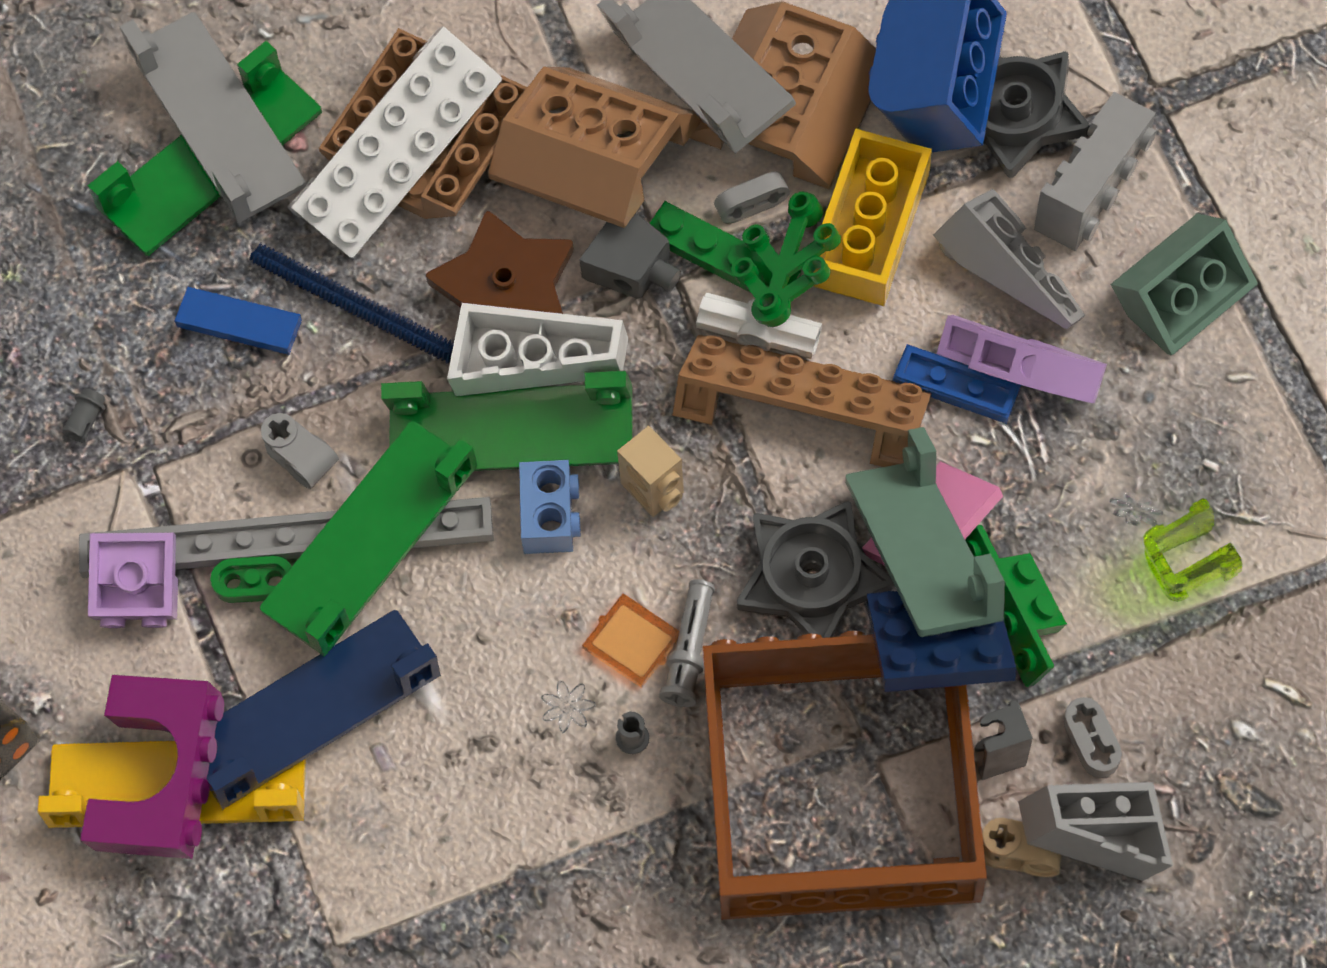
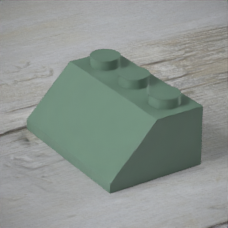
(1185, 282)

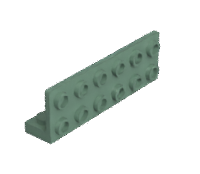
(923, 545)

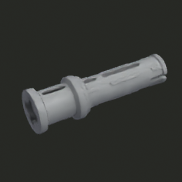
(686, 661)

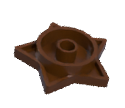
(504, 270)

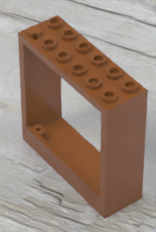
(843, 890)

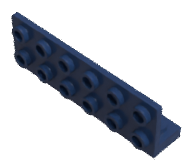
(317, 705)

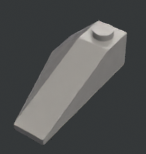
(989, 243)

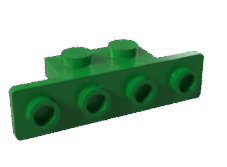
(1027, 608)

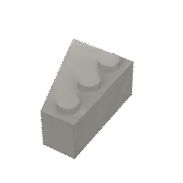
(1100, 825)

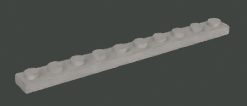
(290, 535)

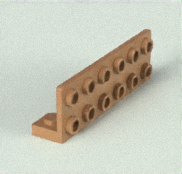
(799, 386)

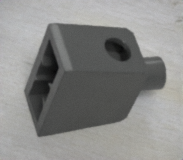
(629, 259)

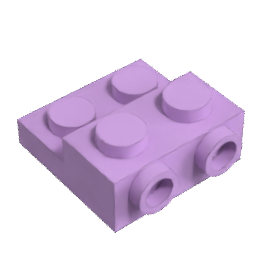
(132, 579)

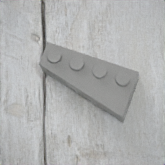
(1095, 168)

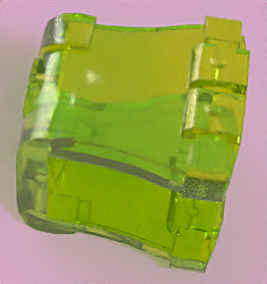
(1160, 539)

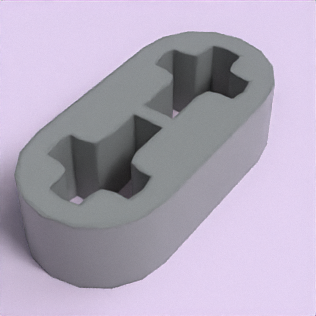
(751, 197)
(1101, 733)

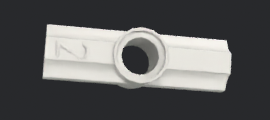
(736, 321)

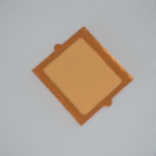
(631, 640)

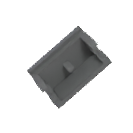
(1010, 745)

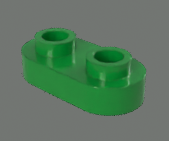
(253, 574)

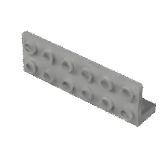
(701, 67)
(214, 115)

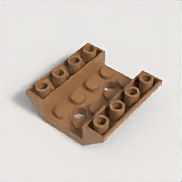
(826, 85)
(577, 152)
(463, 161)

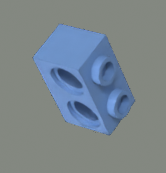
(540, 507)

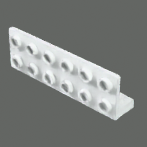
(396, 142)

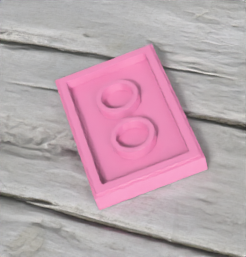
(966, 498)

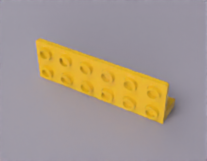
(142, 770)

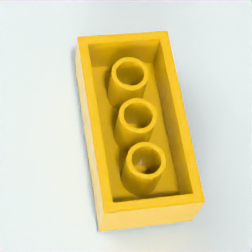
(873, 214)

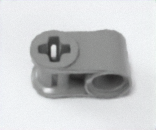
(301, 453)

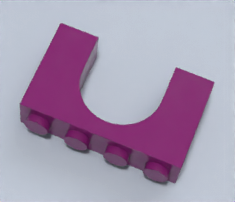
(170, 819)

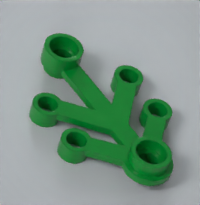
(773, 303)

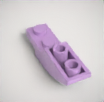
(1021, 360)

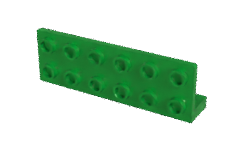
(173, 184)
(523, 424)
(368, 536)

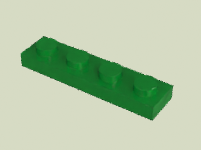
(707, 244)

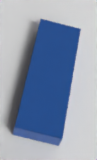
(238, 320)
(957, 384)

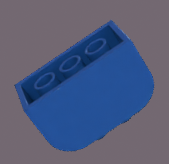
(937, 69)

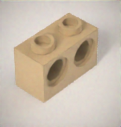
(651, 472)

